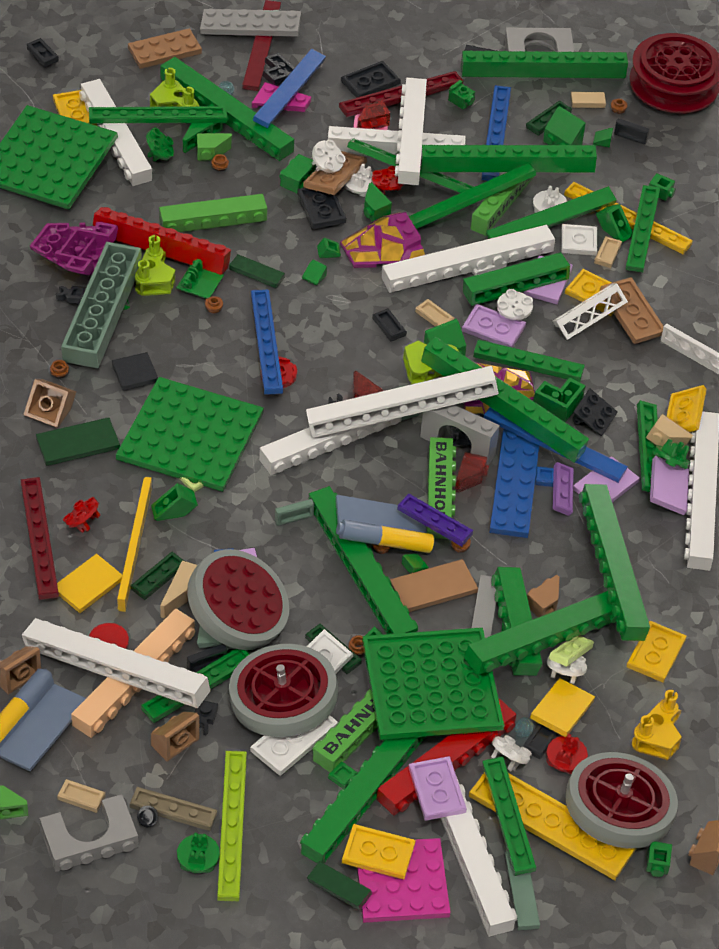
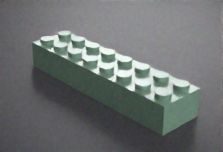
(101, 305)

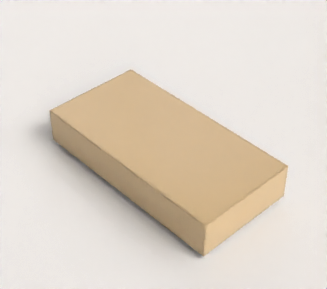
(588, 99)
(608, 252)
(433, 313)
(81, 796)

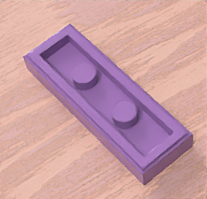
(563, 489)

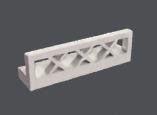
(586, 305)
(690, 348)

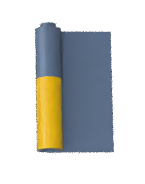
(380, 525)
(35, 719)

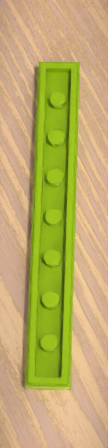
(232, 826)

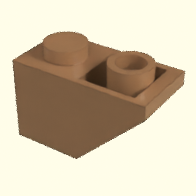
(545, 597)

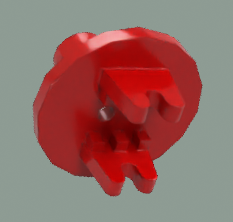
(386, 179)
(80, 514)
(564, 761)

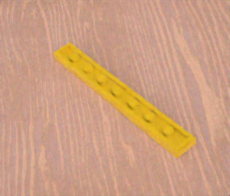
(659, 232)
(134, 544)

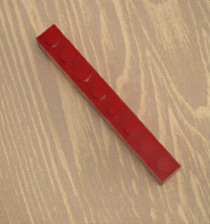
(175, 244)
(400, 791)

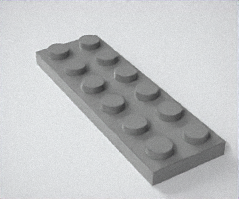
(250, 22)

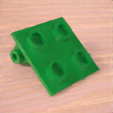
(199, 281)

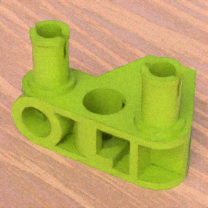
(168, 93)
(153, 274)
(415, 369)

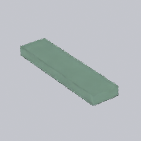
(523, 898)

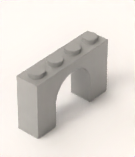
(554, 38)
(480, 431)
(69, 852)

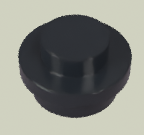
(147, 816)

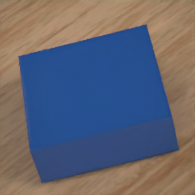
(544, 476)

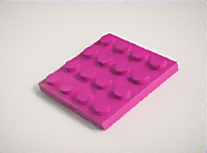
(418, 896)

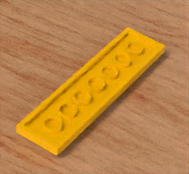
(554, 824)

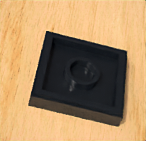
(135, 371)

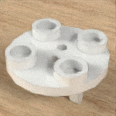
(327, 156)
(360, 181)
(547, 199)
(515, 305)
(575, 669)
(508, 748)

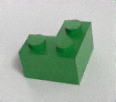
(560, 401)

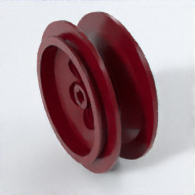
(675, 73)

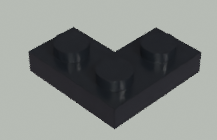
(279, 69)

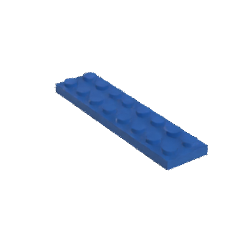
(514, 486)

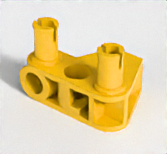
(656, 731)

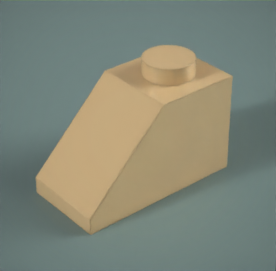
(667, 429)

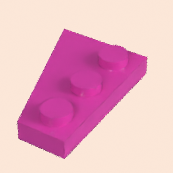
(298, 103)

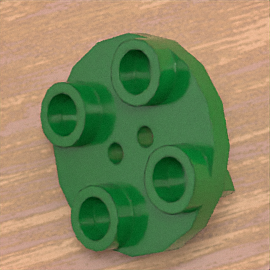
(159, 144)
(673, 454)
(198, 853)

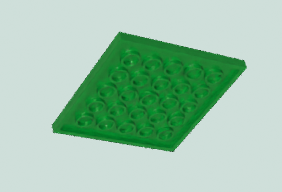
(51, 156)
(190, 433)
(427, 685)

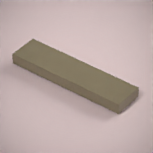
(175, 808)

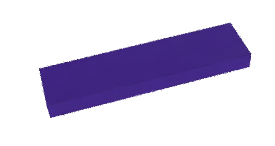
(435, 520)

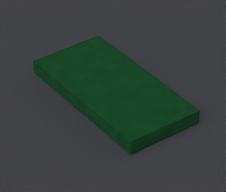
(77, 441)

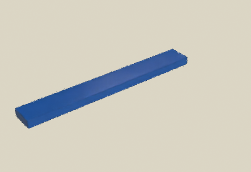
(289, 88)
(497, 122)
(266, 342)
(590, 459)

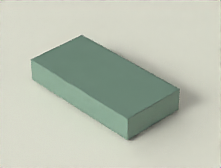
(294, 512)

